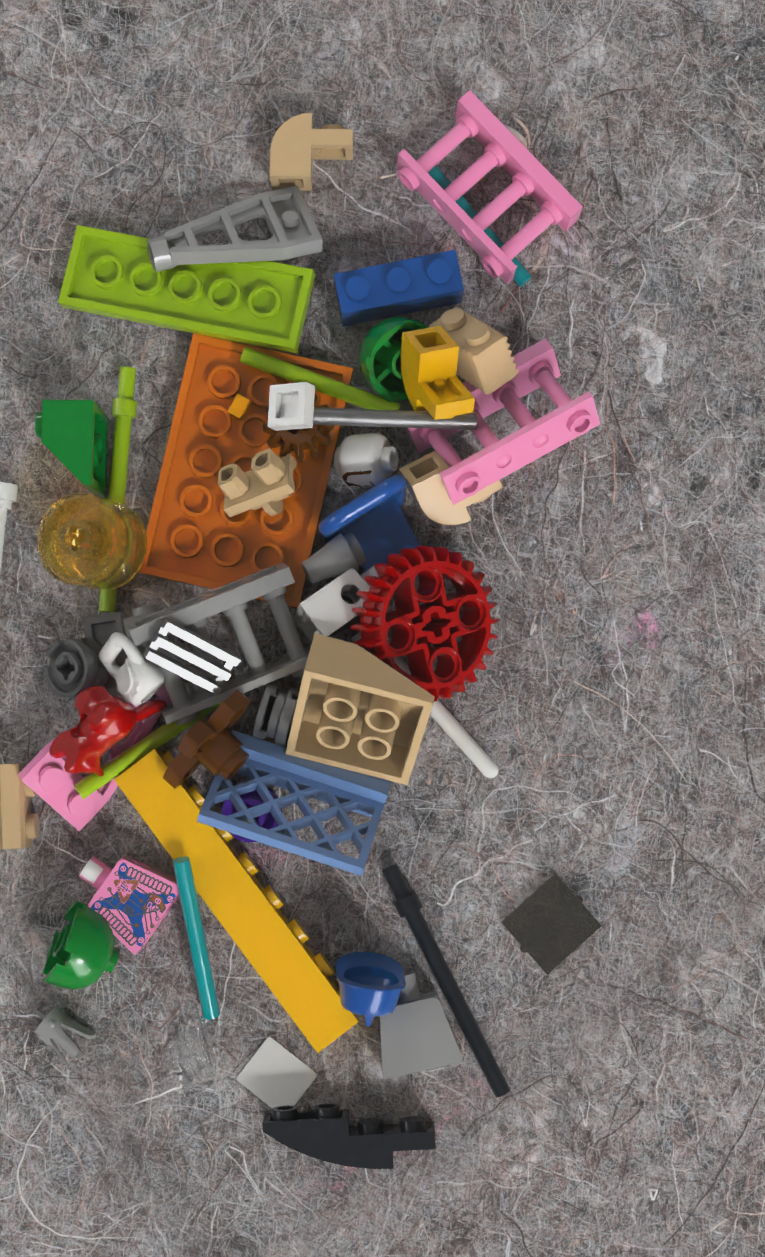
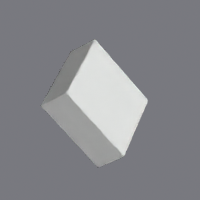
(291, 406)

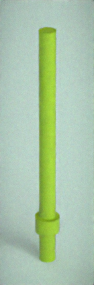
(124, 410)

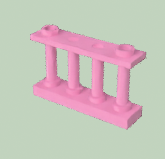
(503, 150)
(536, 437)

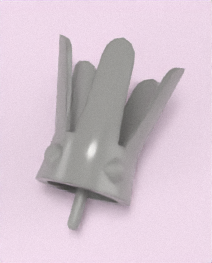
(51, 1030)

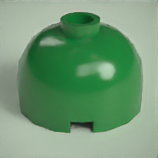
(382, 357)
(81, 949)

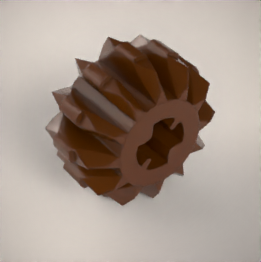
(301, 441)

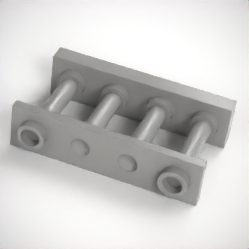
(231, 601)

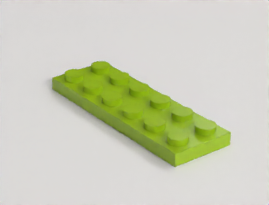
(229, 301)

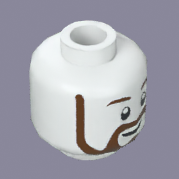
(365, 460)

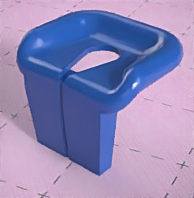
(384, 526)

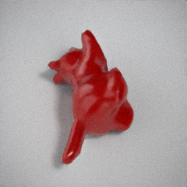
(101, 724)

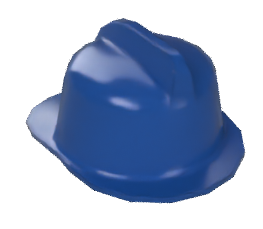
(369, 984)

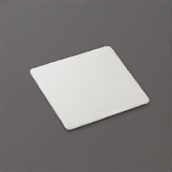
(276, 1075)

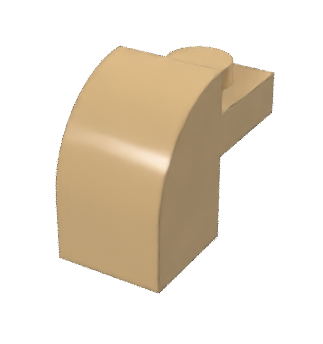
(298, 144)
(430, 493)

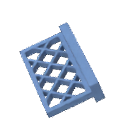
(304, 780)

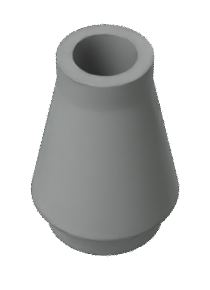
(334, 558)

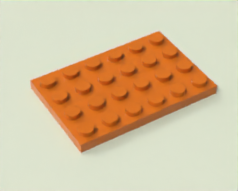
(187, 528)

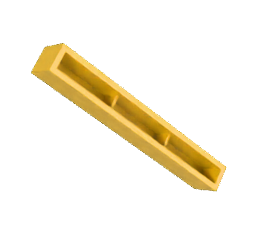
(240, 901)

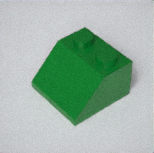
(78, 437)

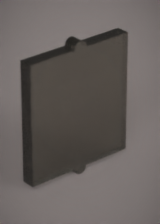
(551, 923)

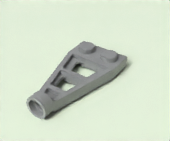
(285, 214)

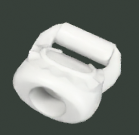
(137, 677)

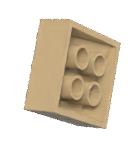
(358, 712)

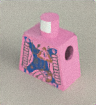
(130, 898)

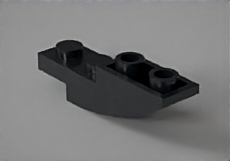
(330, 1138)

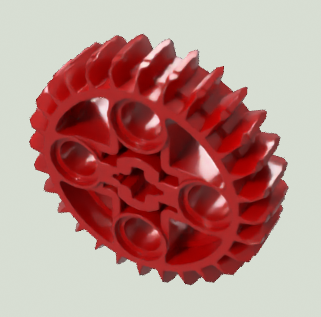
(430, 623)

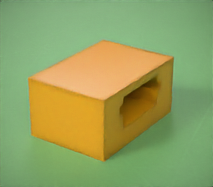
(239, 406)

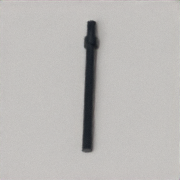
(409, 906)

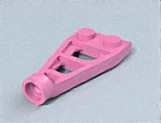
(56, 786)

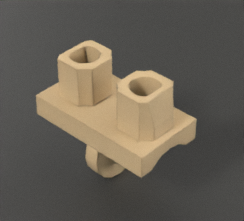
(260, 487)

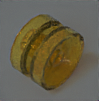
(91, 541)

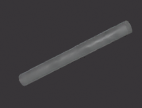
(391, 418)

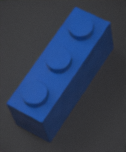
(399, 288)

